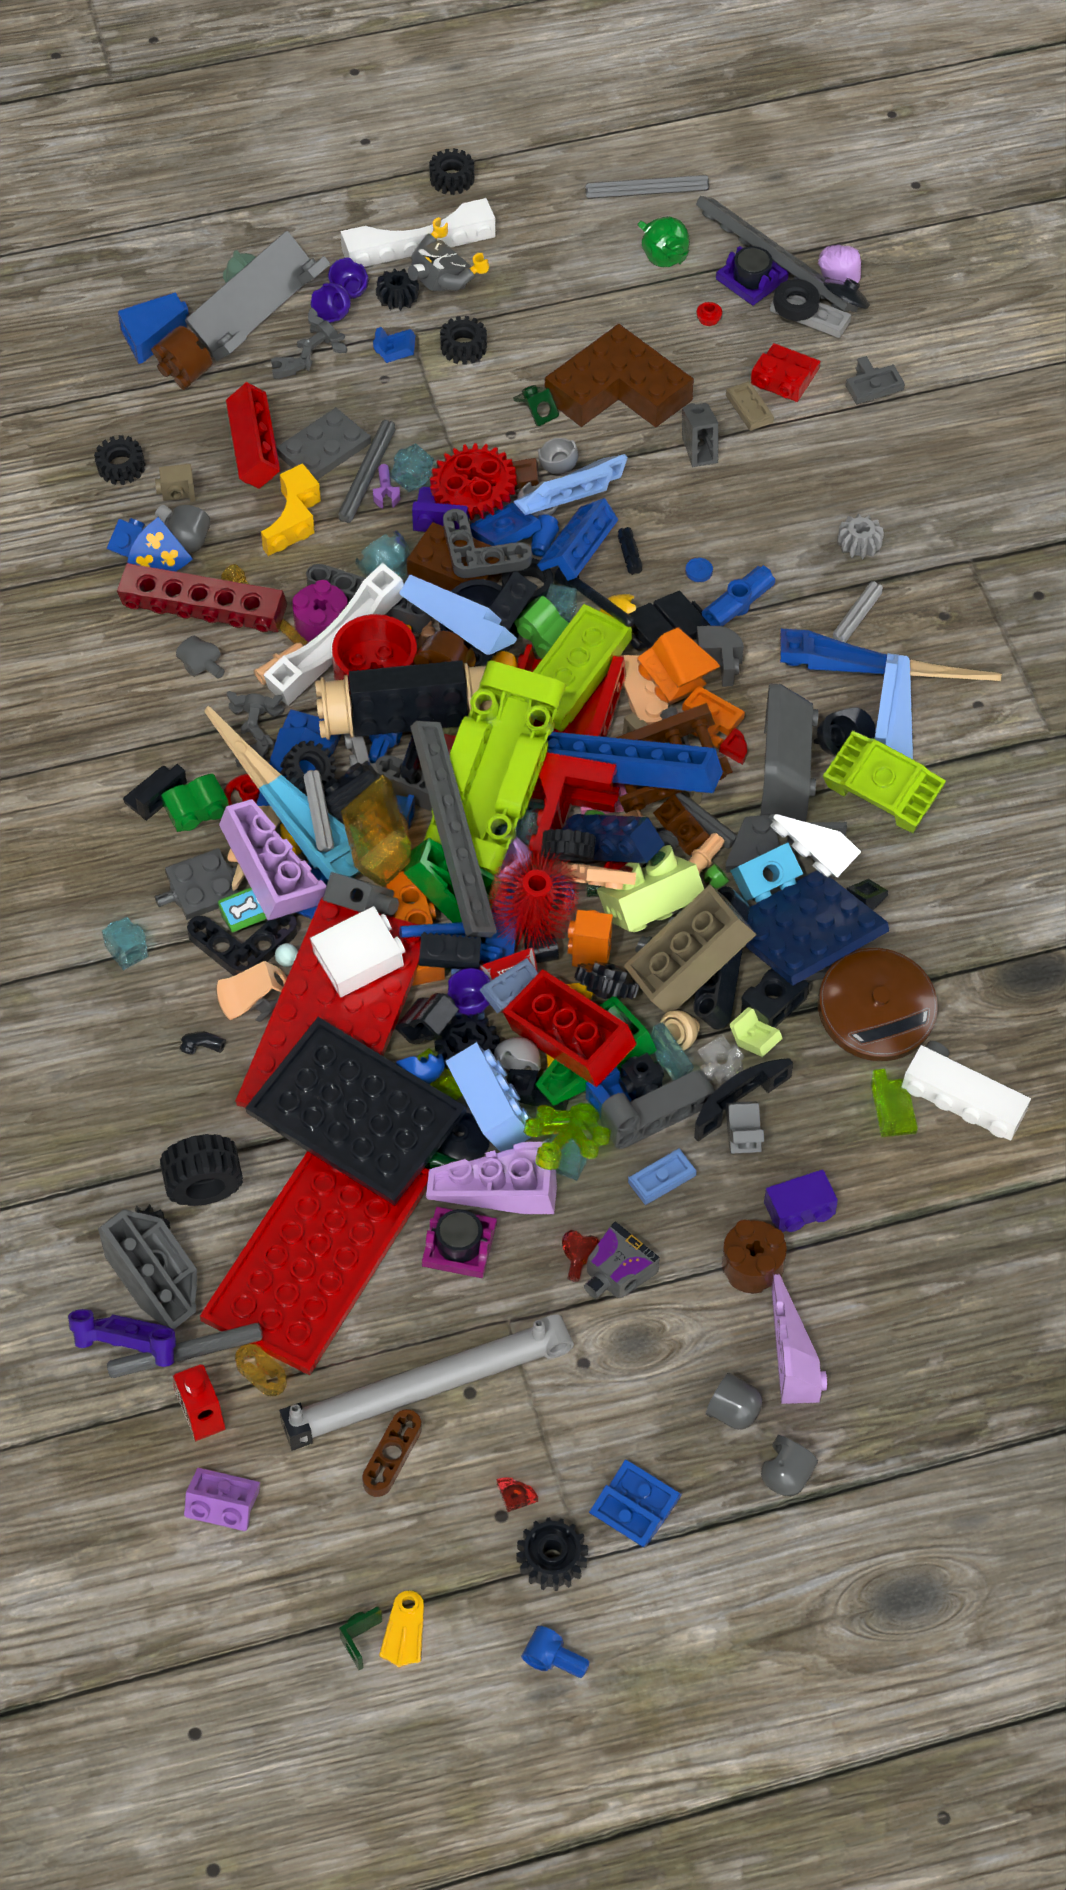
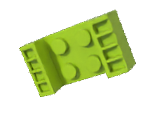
(884, 779)

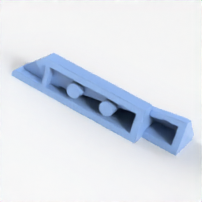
(574, 486)
(462, 616)
(895, 713)

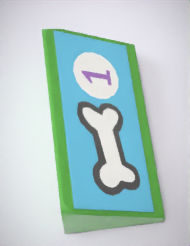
(241, 910)

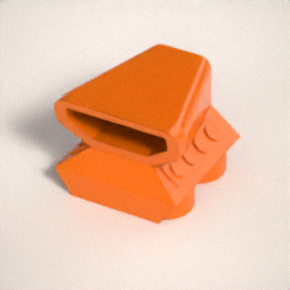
(675, 665)

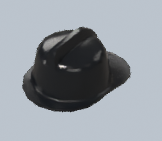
(838, 726)

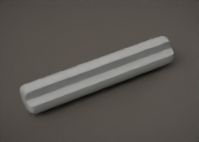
(858, 612)
(318, 810)

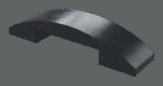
(767, 1074)

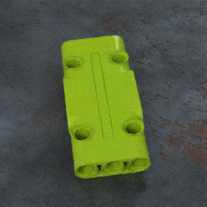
(501, 755)

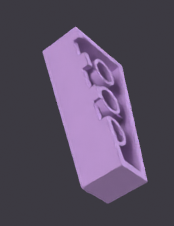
(270, 866)

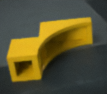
(296, 521)

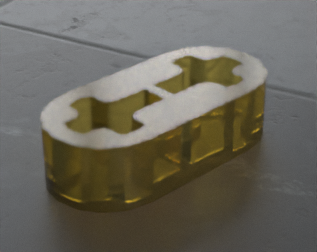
(256, 1374)

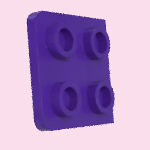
(427, 511)

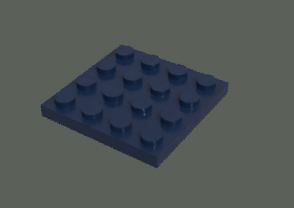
(810, 927)

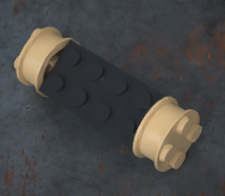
(397, 697)

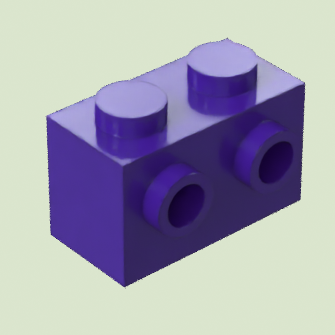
(801, 1201)

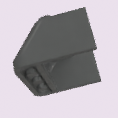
(788, 753)

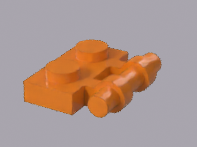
(724, 713)

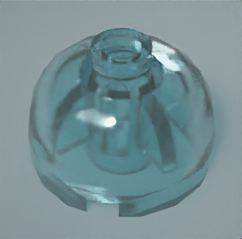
(385, 550)

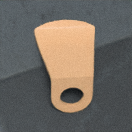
(243, 990)

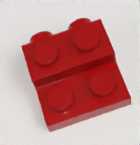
(784, 372)

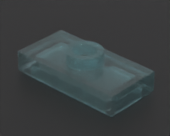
(670, 1053)

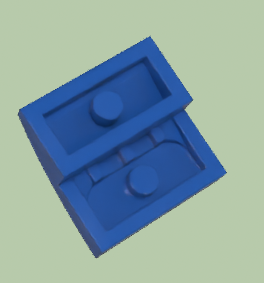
(635, 1503)

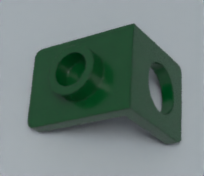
(533, 396)
(355, 1626)

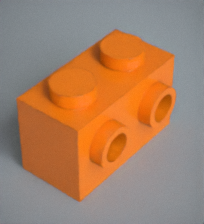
(590, 937)

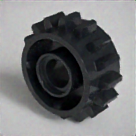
(552, 1571)

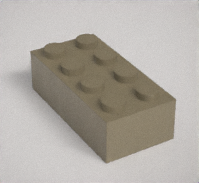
(689, 950)

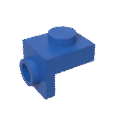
(395, 345)
(124, 536)

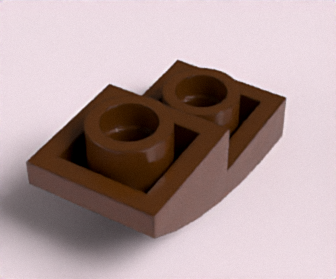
(681, 822)

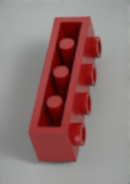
(252, 435)

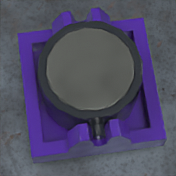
(751, 273)

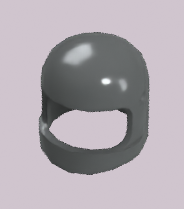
(189, 526)
(735, 1403)
(790, 1469)

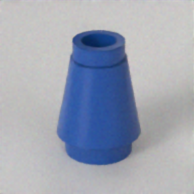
(544, 538)

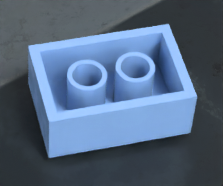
(490, 1096)

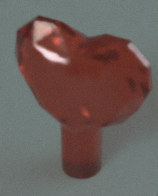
(577, 1250)

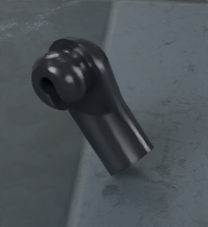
(204, 1039)

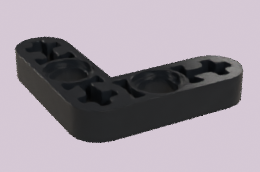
(240, 952)

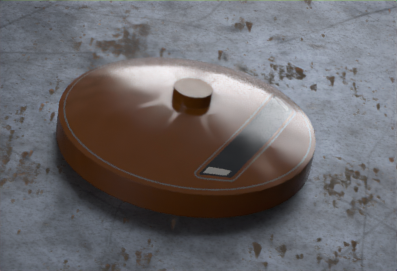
(877, 1004)

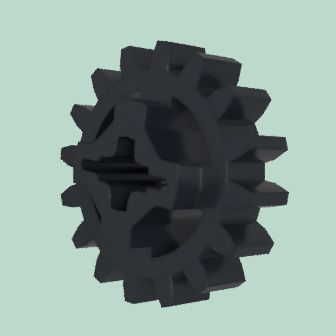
(606, 980)
(464, 1033)

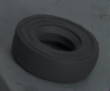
(800, 288)

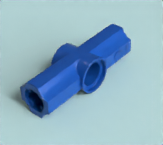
(739, 596)

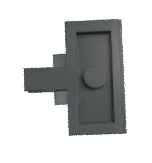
(873, 382)

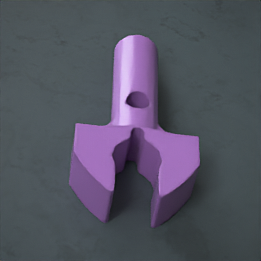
(385, 488)

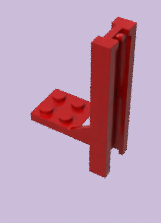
(566, 783)

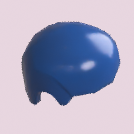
(425, 1069)

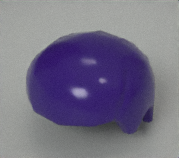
(350, 276)
(331, 302)
(465, 990)

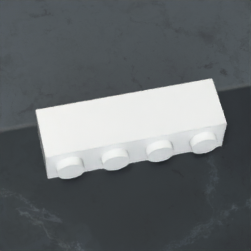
(965, 1093)

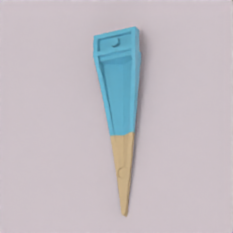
(289, 805)

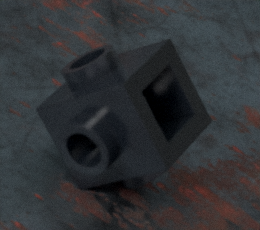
(640, 1076)

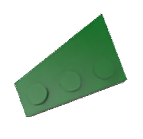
(431, 875)

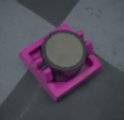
(459, 1242)

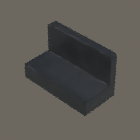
(147, 797)

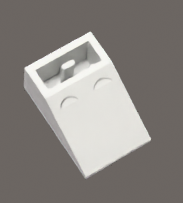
(825, 846)

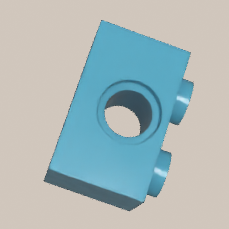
(750, 874)

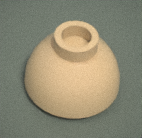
(682, 1027)

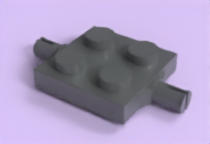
(198, 883)

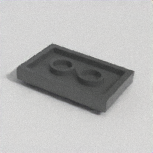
(324, 443)

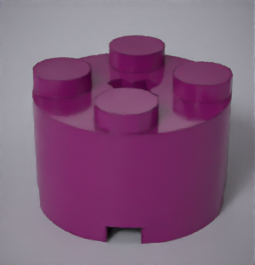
(317, 608)

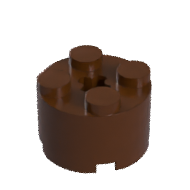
(181, 357)
(444, 647)
(753, 1255)

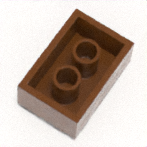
(432, 560)

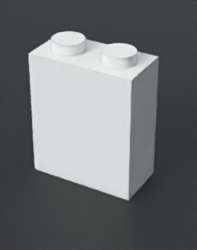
(358, 951)

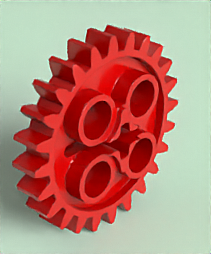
(474, 480)

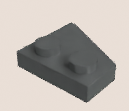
(752, 840)

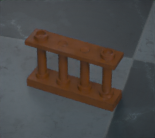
(670, 731)

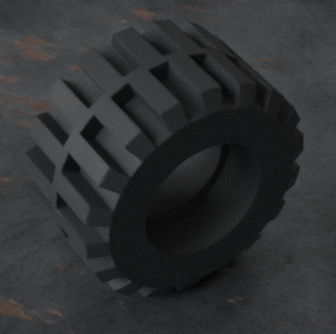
(201, 1170)

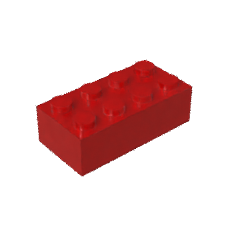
(570, 1027)

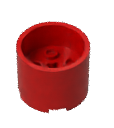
(372, 643)

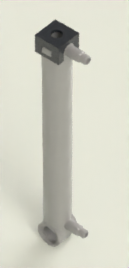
(545, 1339)

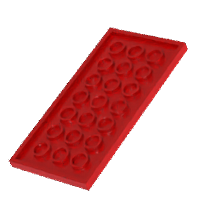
(308, 993)
(309, 1261)

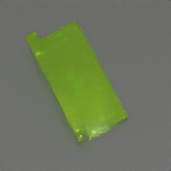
(892, 1105)

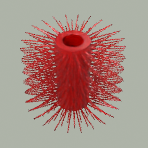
(533, 898)

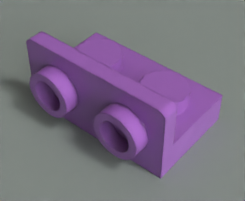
(220, 1499)

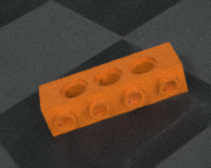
(419, 913)

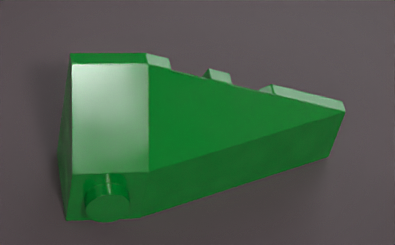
(561, 1083)

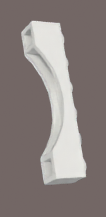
(373, 246)
(302, 667)

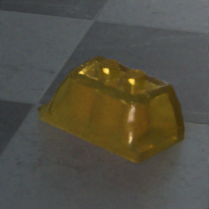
(378, 832)

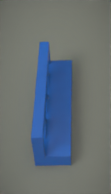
(580, 539)

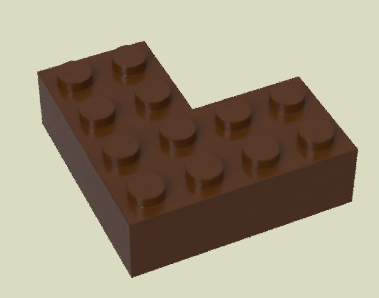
(622, 370)

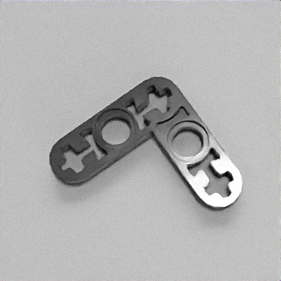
(476, 556)

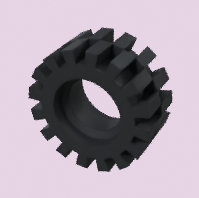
(451, 181)
(463, 350)
(120, 448)
(313, 755)
(572, 845)

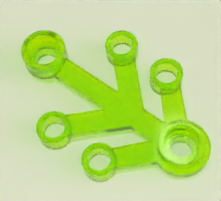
(580, 1117)

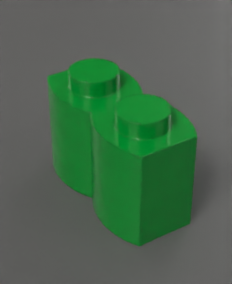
(195, 802)

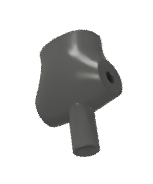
(199, 656)

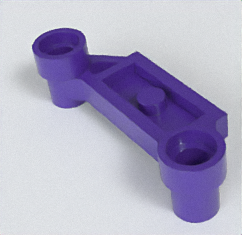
(124, 1332)

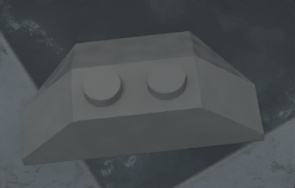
(151, 1266)

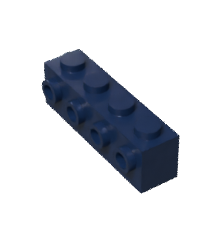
(619, 837)

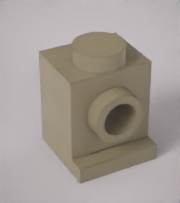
(175, 482)

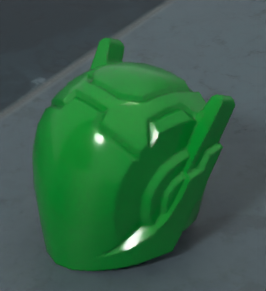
(665, 241)

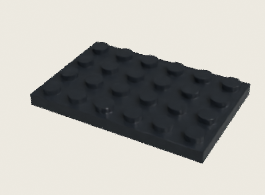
(356, 1110)

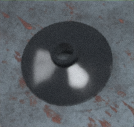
(847, 291)
(470, 1145)

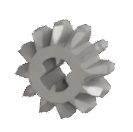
(860, 536)

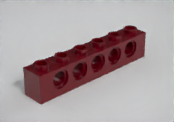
(191, 588)

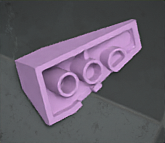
(497, 1182)
(797, 1359)

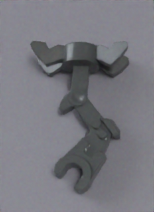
(325, 333)
(255, 705)

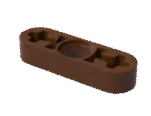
(392, 1467)

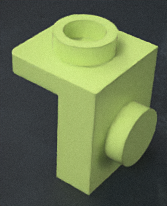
(753, 1034)

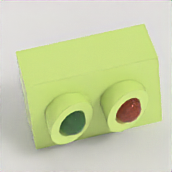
(658, 891)

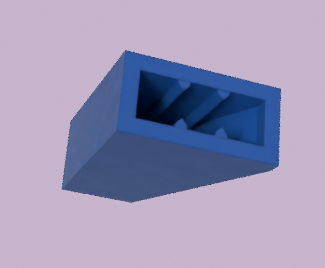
(150, 322)

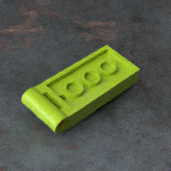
(582, 659)

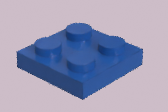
(505, 526)

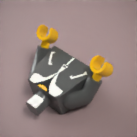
(440, 266)

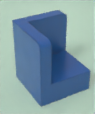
(608, 1087)

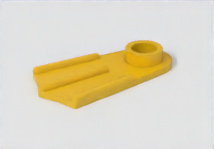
(404, 1631)

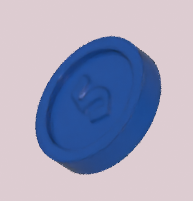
(699, 570)

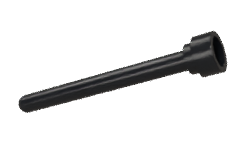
(595, 597)

